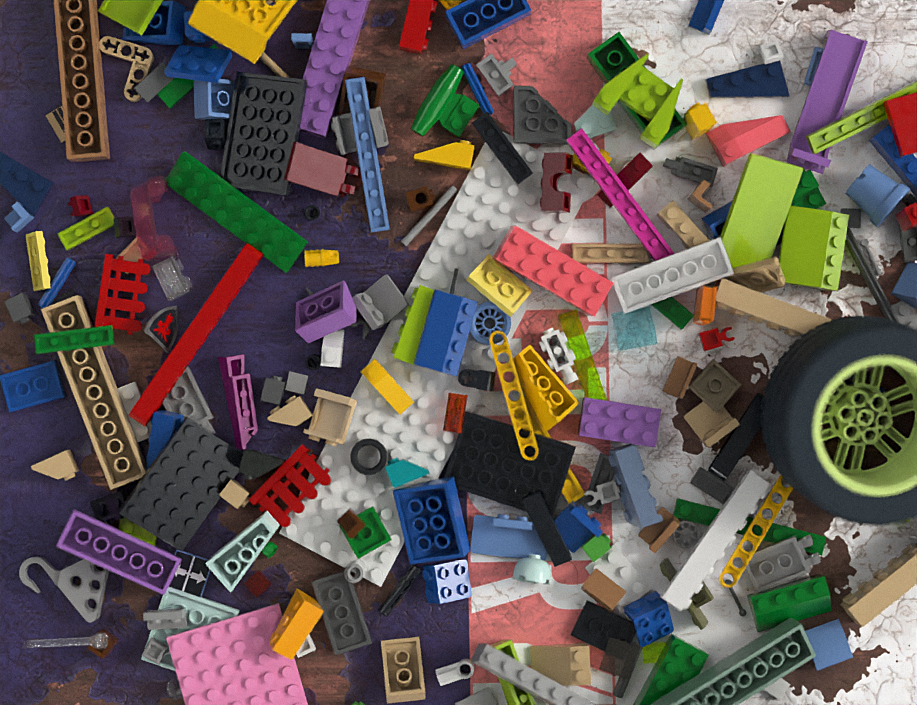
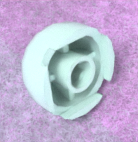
(532, 570)

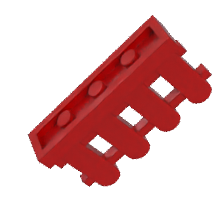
(117, 284)
(294, 476)

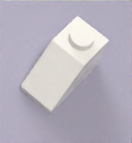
(332, 349)

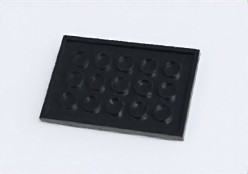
(262, 131)
(491, 464)
(182, 484)

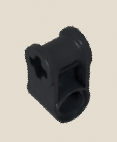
(480, 379)

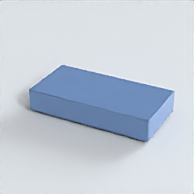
(302, 41)

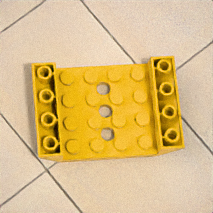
(240, 24)

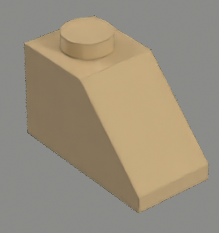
(58, 466)

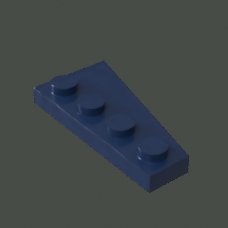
(751, 82)
(23, 183)

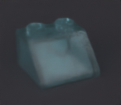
(634, 329)

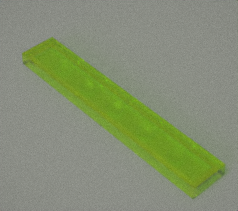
(584, 361)

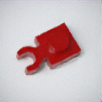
(713, 339)

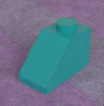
(404, 471)

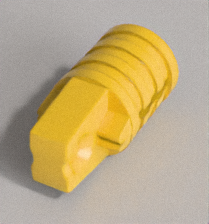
(321, 257)

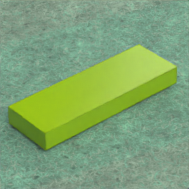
(87, 228)

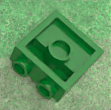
(807, 192)

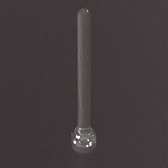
(98, 641)

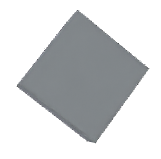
(296, 382)
(154, 651)

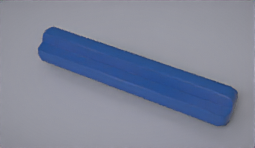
(477, 89)
(57, 283)

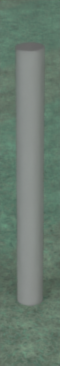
(429, 215)

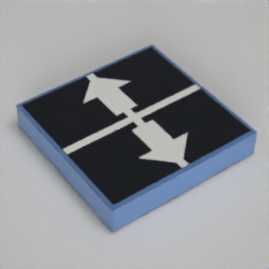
(191, 574)

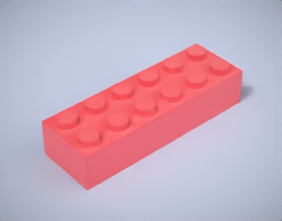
(552, 270)

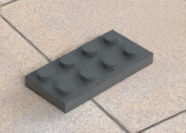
(341, 613)

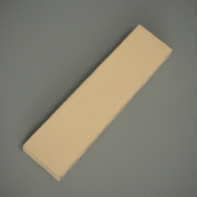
(609, 253)

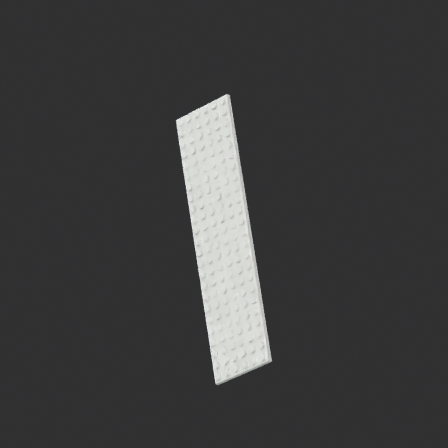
(470, 231)

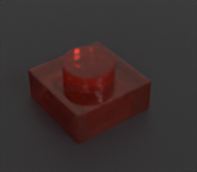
(257, 583)

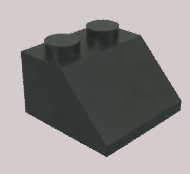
(258, 463)

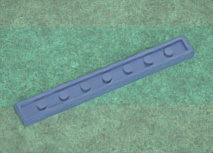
(367, 154)

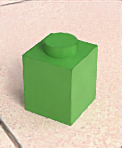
(596, 547)

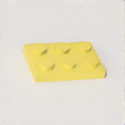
(499, 285)

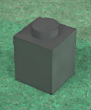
(20, 308)
(273, 390)

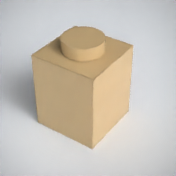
(235, 494)

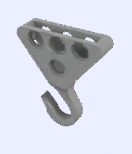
(64, 580)

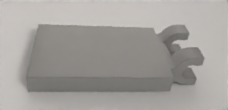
(188, 400)
(781, 562)

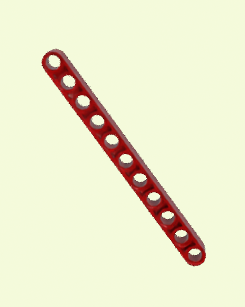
(196, 334)

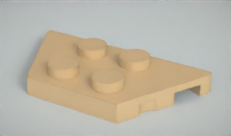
(759, 276)

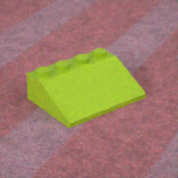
(813, 248)

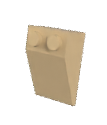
(563, 663)
(403, 670)

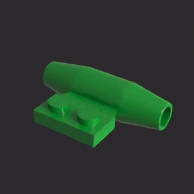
(443, 104)

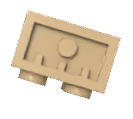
(710, 425)

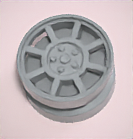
(686, 534)

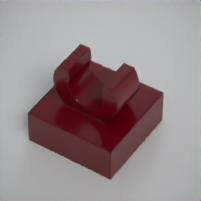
(80, 205)

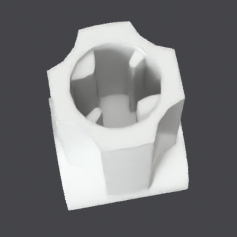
(453, 672)

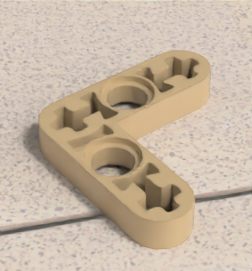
(138, 63)

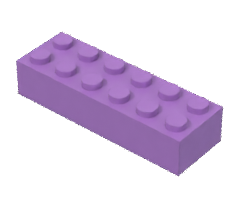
(119, 552)

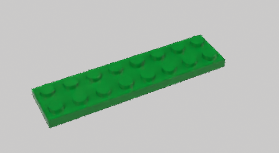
(235, 211)

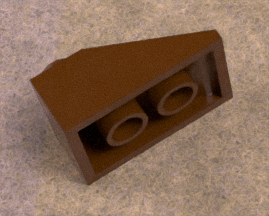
(374, 85)

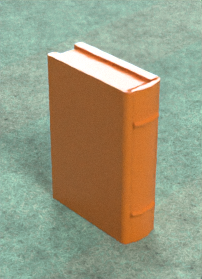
(704, 305)

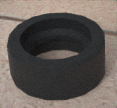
(354, 459)

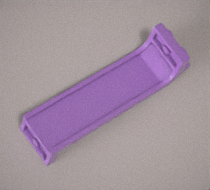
(826, 97)

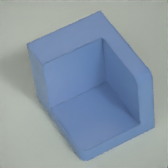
(18, 217)

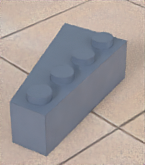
(633, 486)

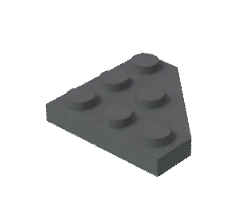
(536, 119)

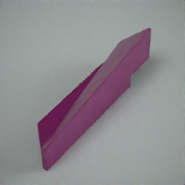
(239, 398)

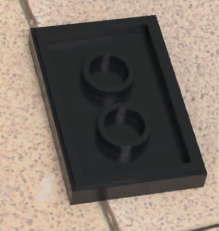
(597, 625)

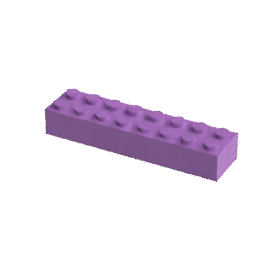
(328, 62)

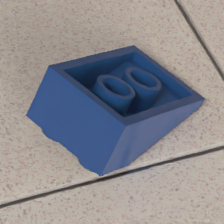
(164, 28)

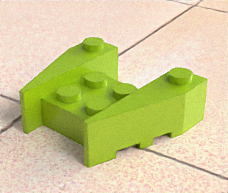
(643, 94)

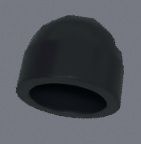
(316, 212)
(311, 364)

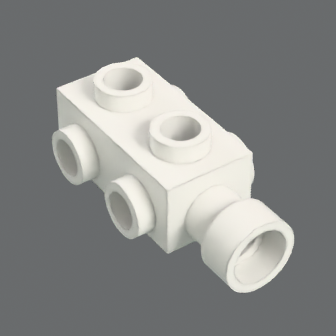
(559, 350)

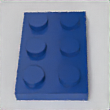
(198, 63)

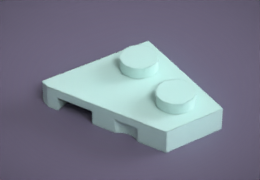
(595, 123)

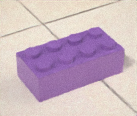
(619, 422)

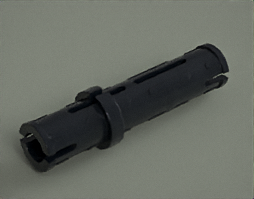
(405, 583)

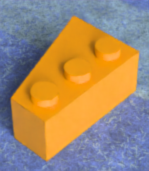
(295, 624)

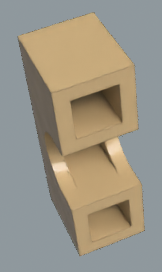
(681, 224)

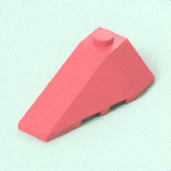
(739, 138)

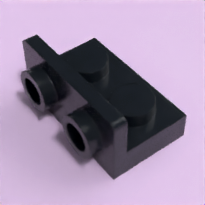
(108, 506)

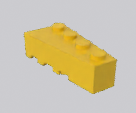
(543, 388)

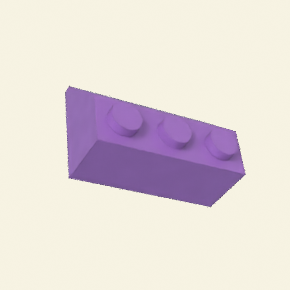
(325, 312)

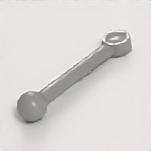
(864, 242)

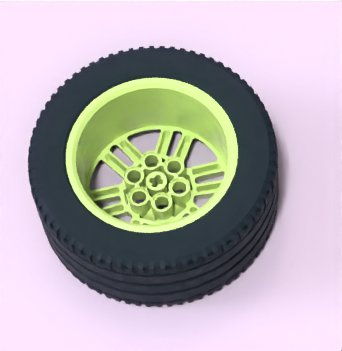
(795, 412)

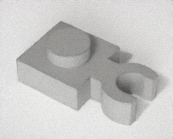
(605, 492)

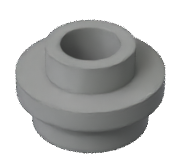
(359, 573)

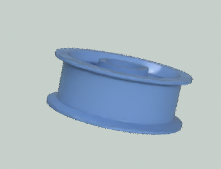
(475, 332)

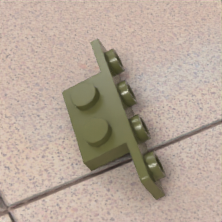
(699, 599)

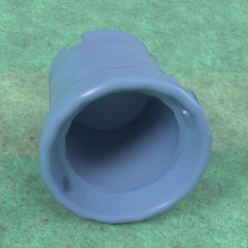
(876, 194)

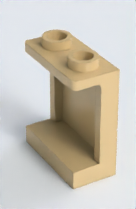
(331, 417)

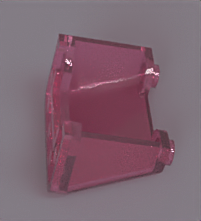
(149, 244)

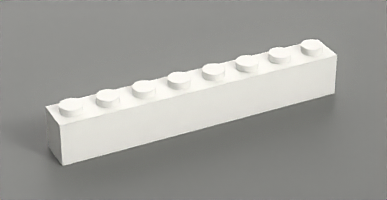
(714, 541)

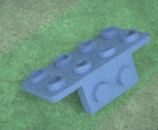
(506, 537)

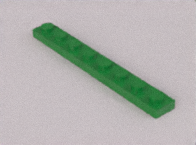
(705, 515)

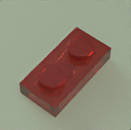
(455, 412)

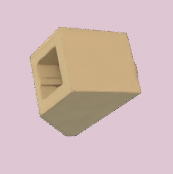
(291, 414)

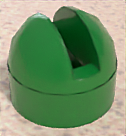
(269, 549)

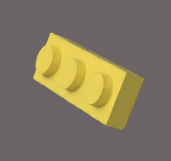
(38, 261)

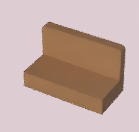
(696, 198)
(679, 377)
(659, 532)
(603, 590)

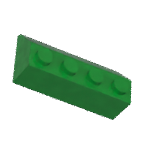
(791, 600)

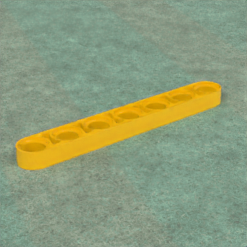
(513, 405)
(755, 540)

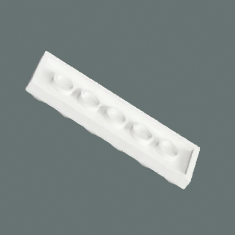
(672, 275)

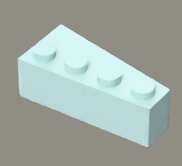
(239, 553)

